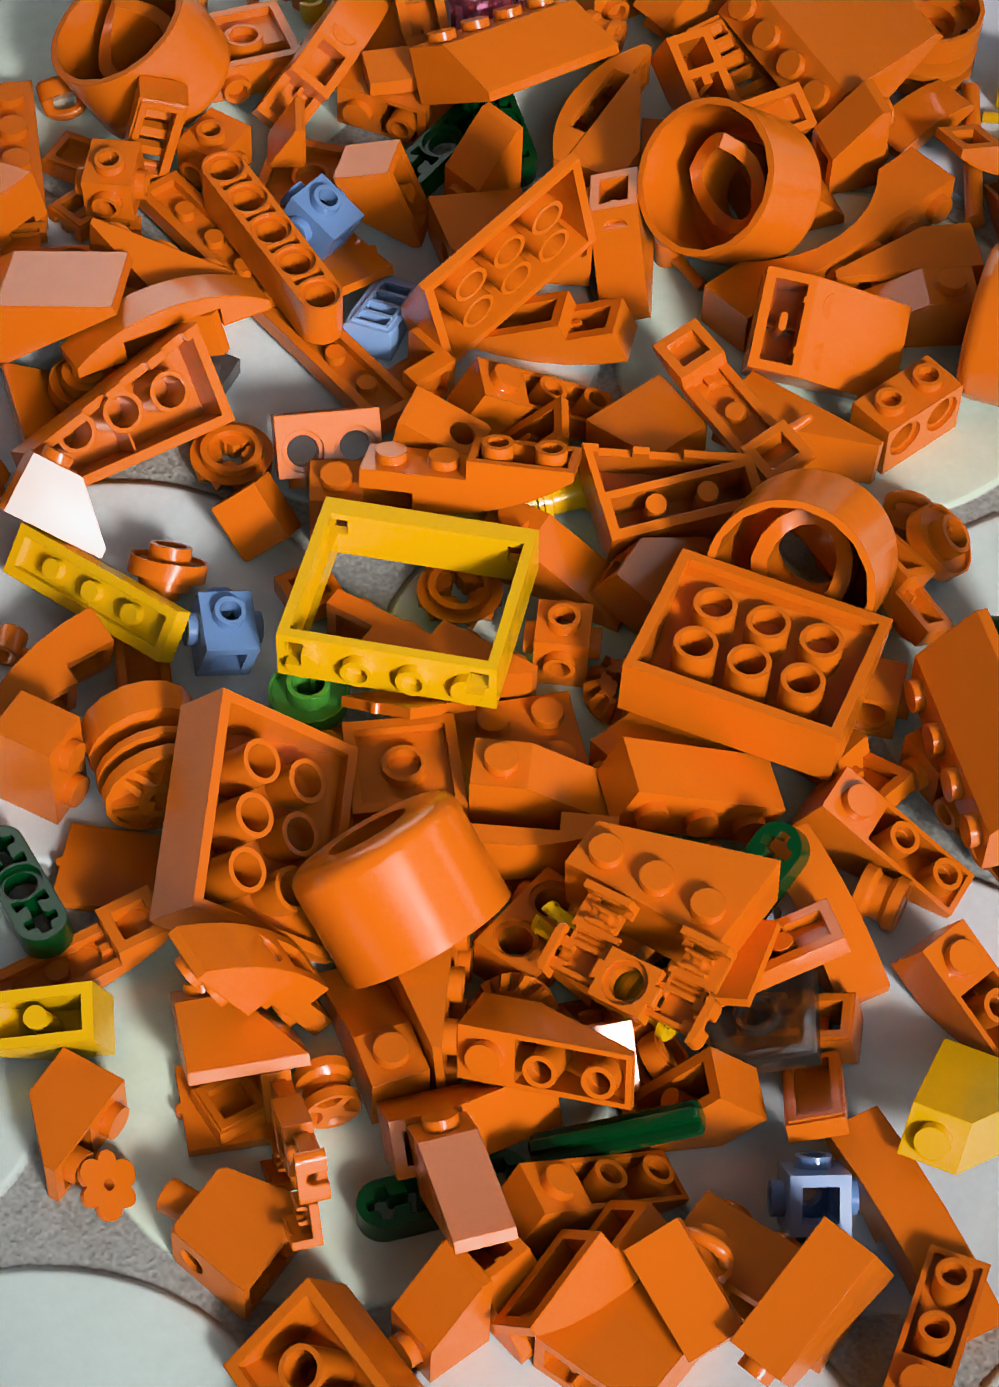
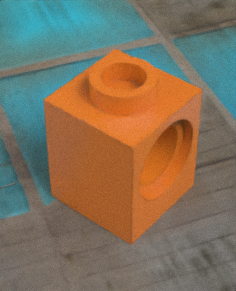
(884, 700)

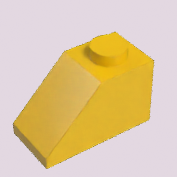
(47, 1018)

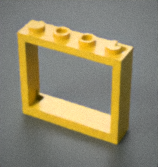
(416, 540)

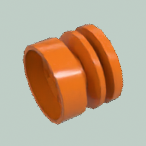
(955, 53)
(132, 750)

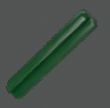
(620, 1132)

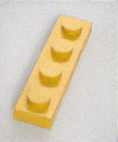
(81, 581)

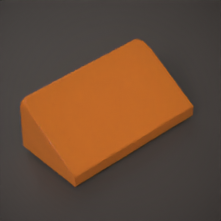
(28, 398)

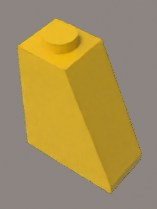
(955, 1111)

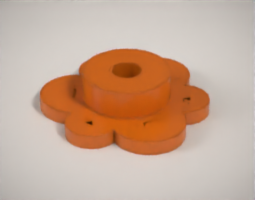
(107, 1185)

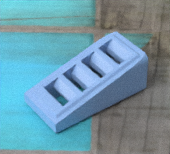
(379, 339)

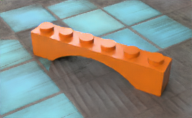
(907, 195)

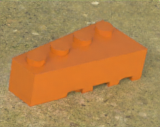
(140, 409)

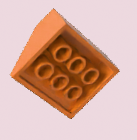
(833, 43)
(505, 262)
(753, 664)
(243, 815)

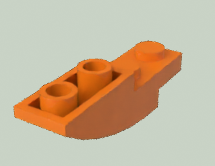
(323, 57)
(489, 478)
(910, 606)
(364, 621)
(252, 970)

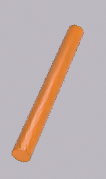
(972, 176)

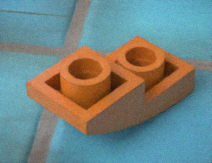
(922, 113)

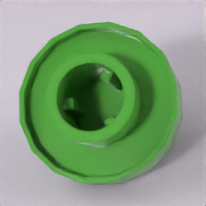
(308, 700)

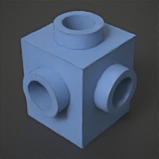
(322, 214)
(223, 632)
(835, 1196)

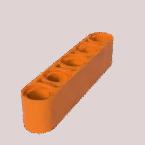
(272, 247)

